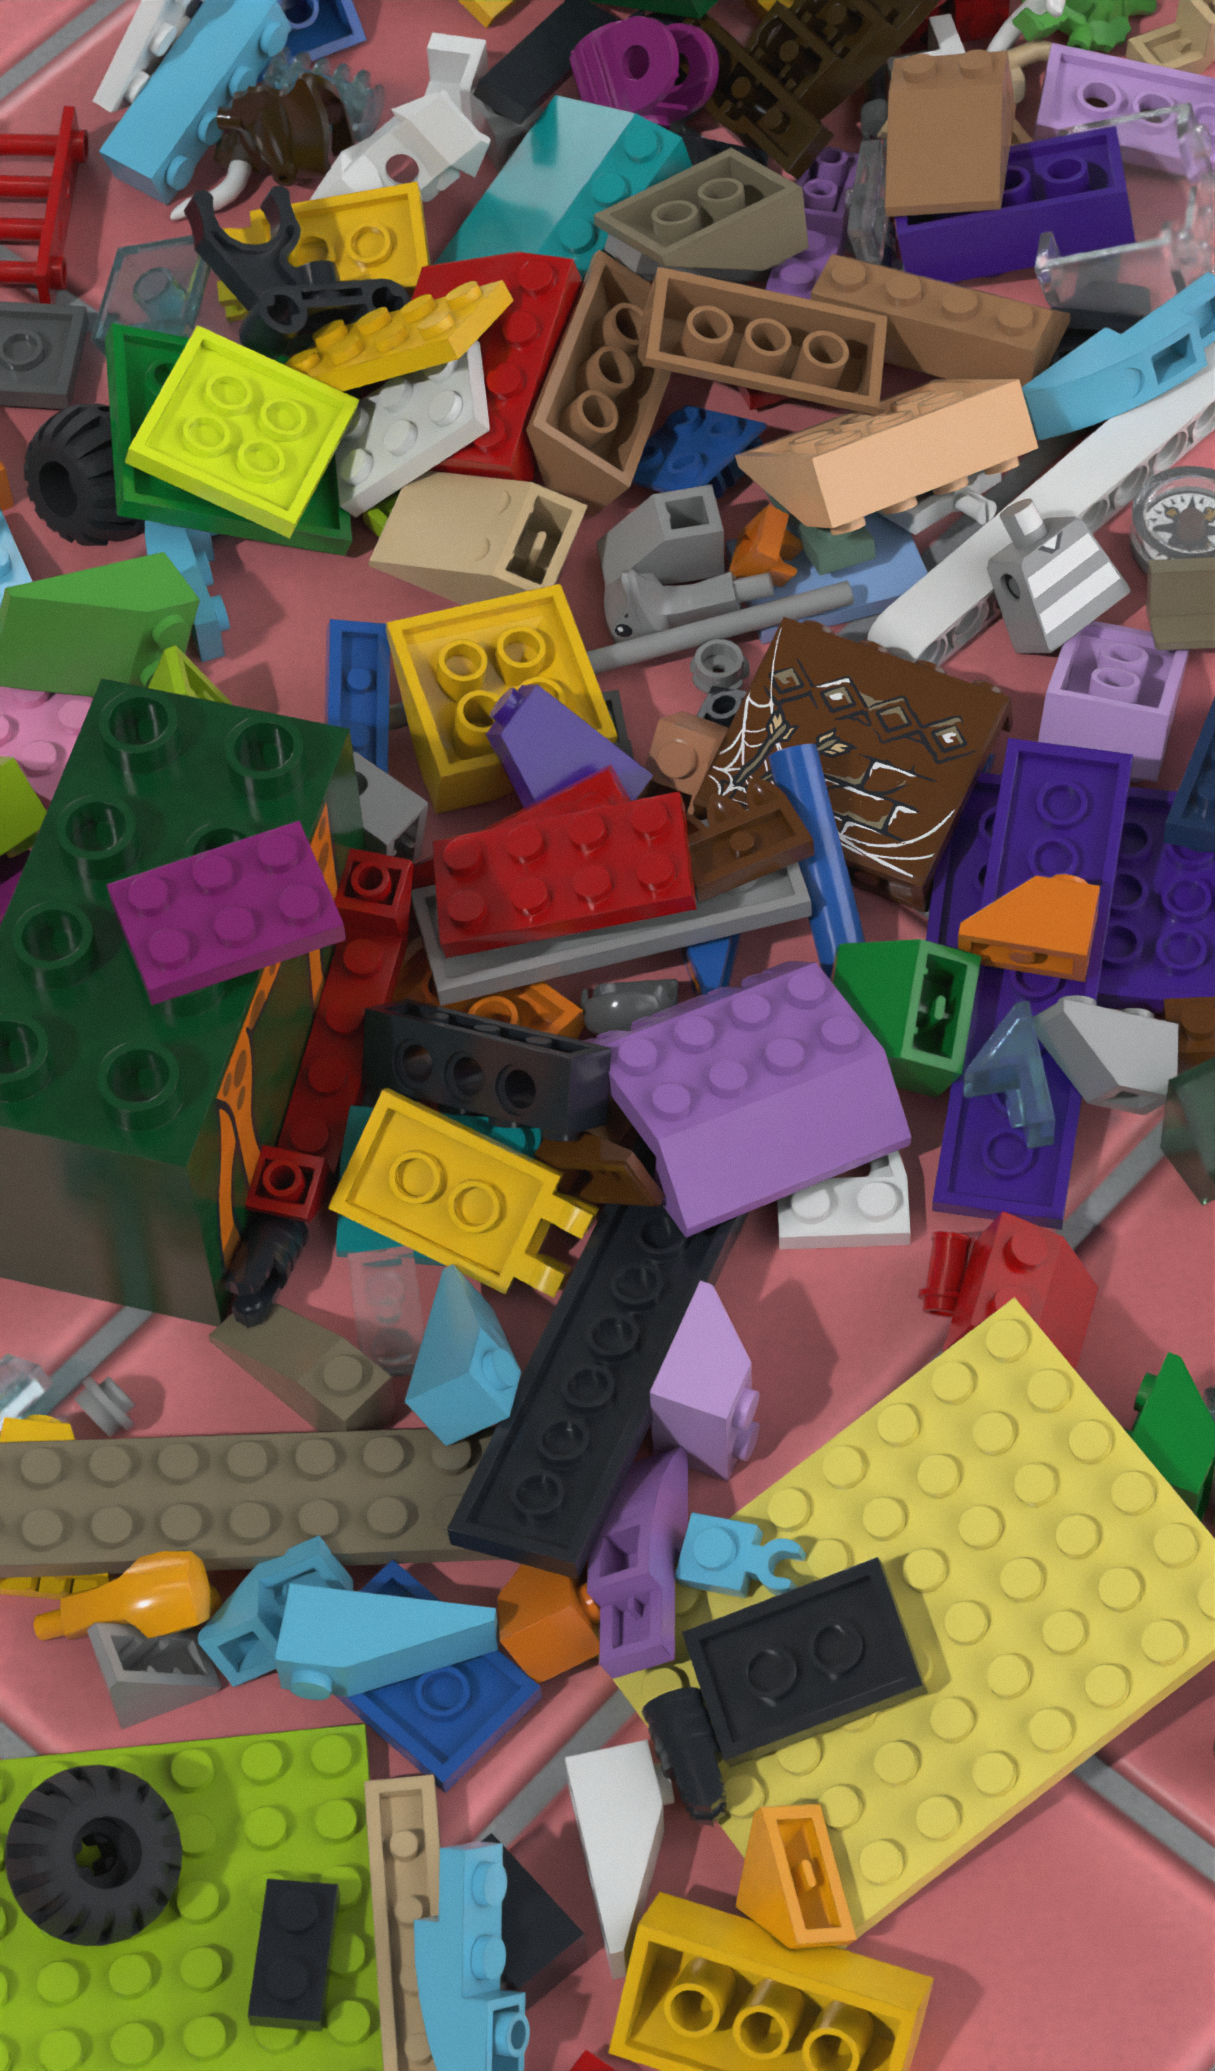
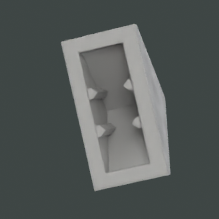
(151, 1674)

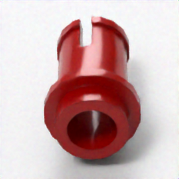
(946, 1272)

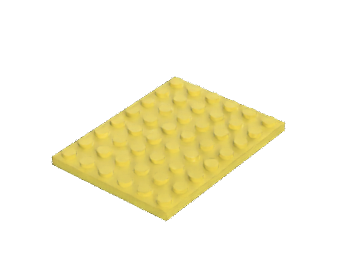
(1037, 1583)

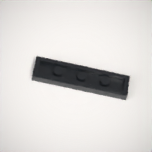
(539, 61)

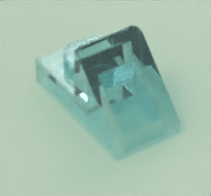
(1014, 1065)

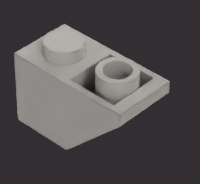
(668, 535)
(1111, 1054)

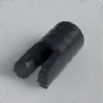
(264, 1265)
(688, 1751)

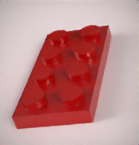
(563, 875)

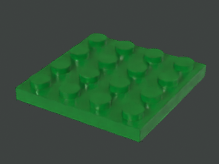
(136, 373)

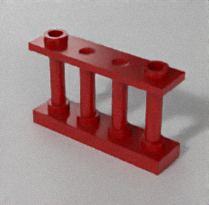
(69, 150)

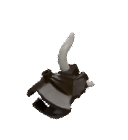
(278, 132)

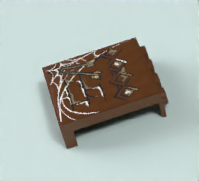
(892, 743)

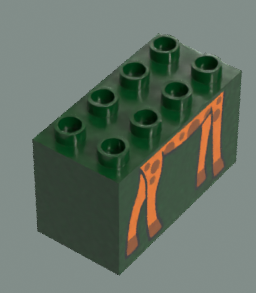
(128, 1117)

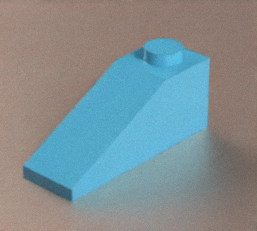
(464, 1364)
(365, 1640)

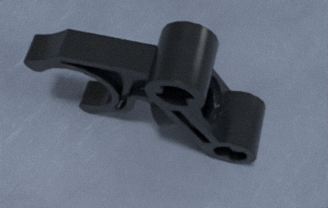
(281, 297)

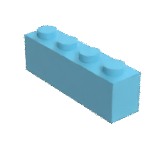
(178, 106)

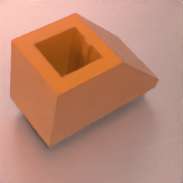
(548, 1621)

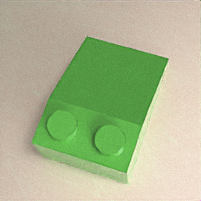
(94, 626)

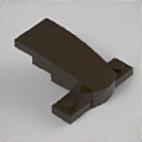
(801, 70)

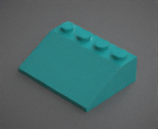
(563, 174)

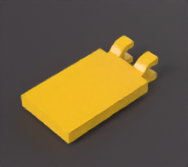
(362, 232)
(458, 1196)

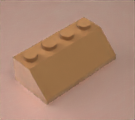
(945, 325)
(763, 340)
(597, 391)

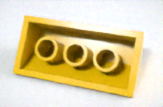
(734, 1998)

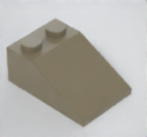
(714, 217)

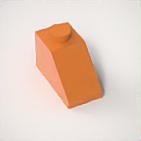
(1037, 928)

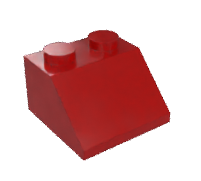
(1037, 1270)

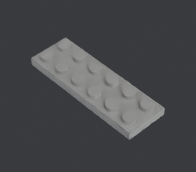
(751, 906)

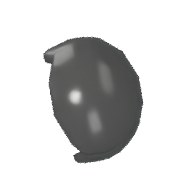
(624, 1002)

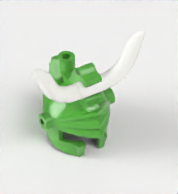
(1089, 23)

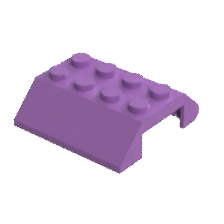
(754, 1093)

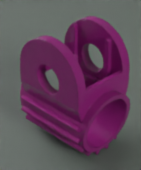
(635, 68)

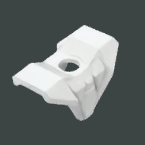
(424, 129)

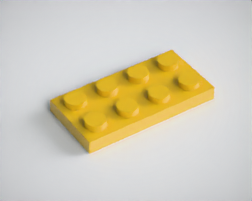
(404, 340)

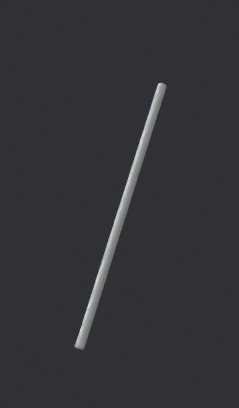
(699, 632)

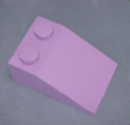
(1114, 695)

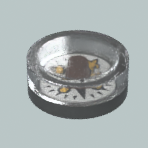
(1174, 516)

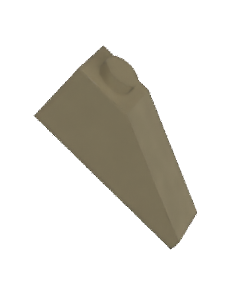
(311, 1371)

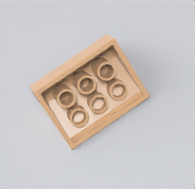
(884, 460)

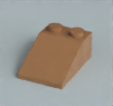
(948, 133)

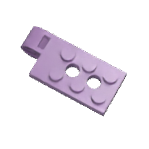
(1122, 84)

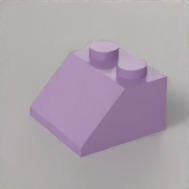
(705, 1391)

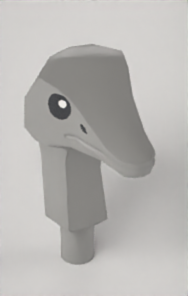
(642, 606)

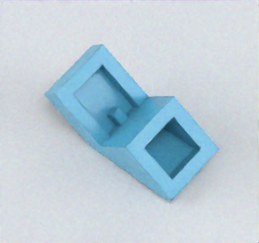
(248, 1625)

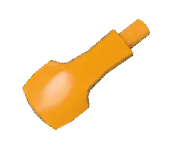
(156, 1595)

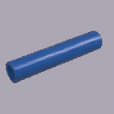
(825, 874)

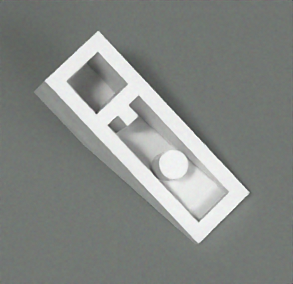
(621, 1829)

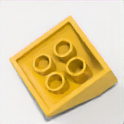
(461, 663)

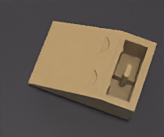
(477, 536)

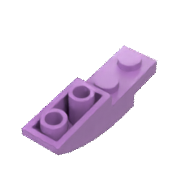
(826, 222)
(635, 1564)

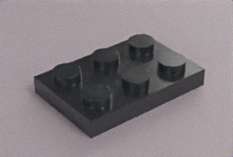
(804, 1662)

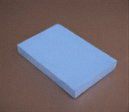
(873, 582)

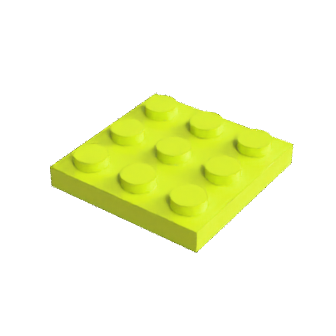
(242, 431)

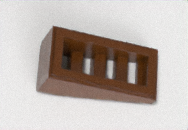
(600, 1171)

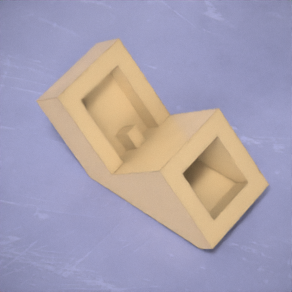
(1180, 45)

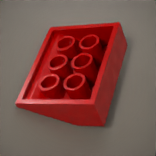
(513, 352)

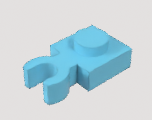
(727, 1555)

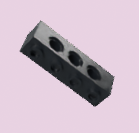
(487, 1068)

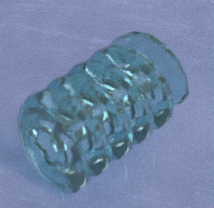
(361, 101)

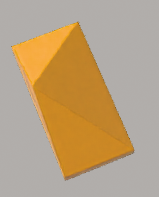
(793, 1879)

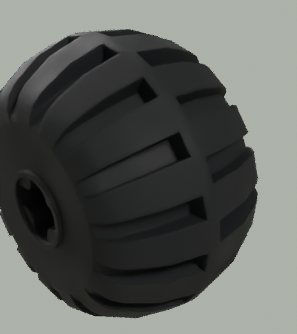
(74, 477)
(136, 1845)

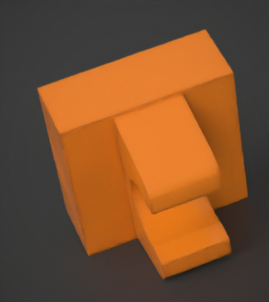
(763, 546)

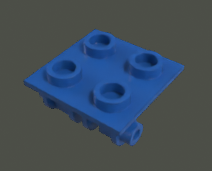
(697, 450)

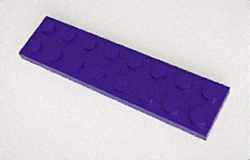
(1053, 817)

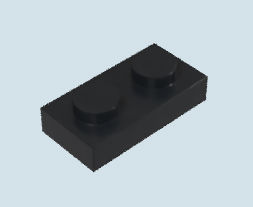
(294, 1955)

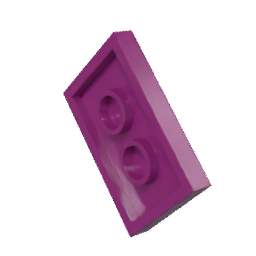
(226, 912)

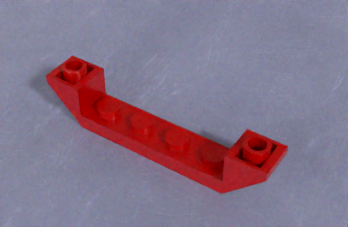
(363, 974)

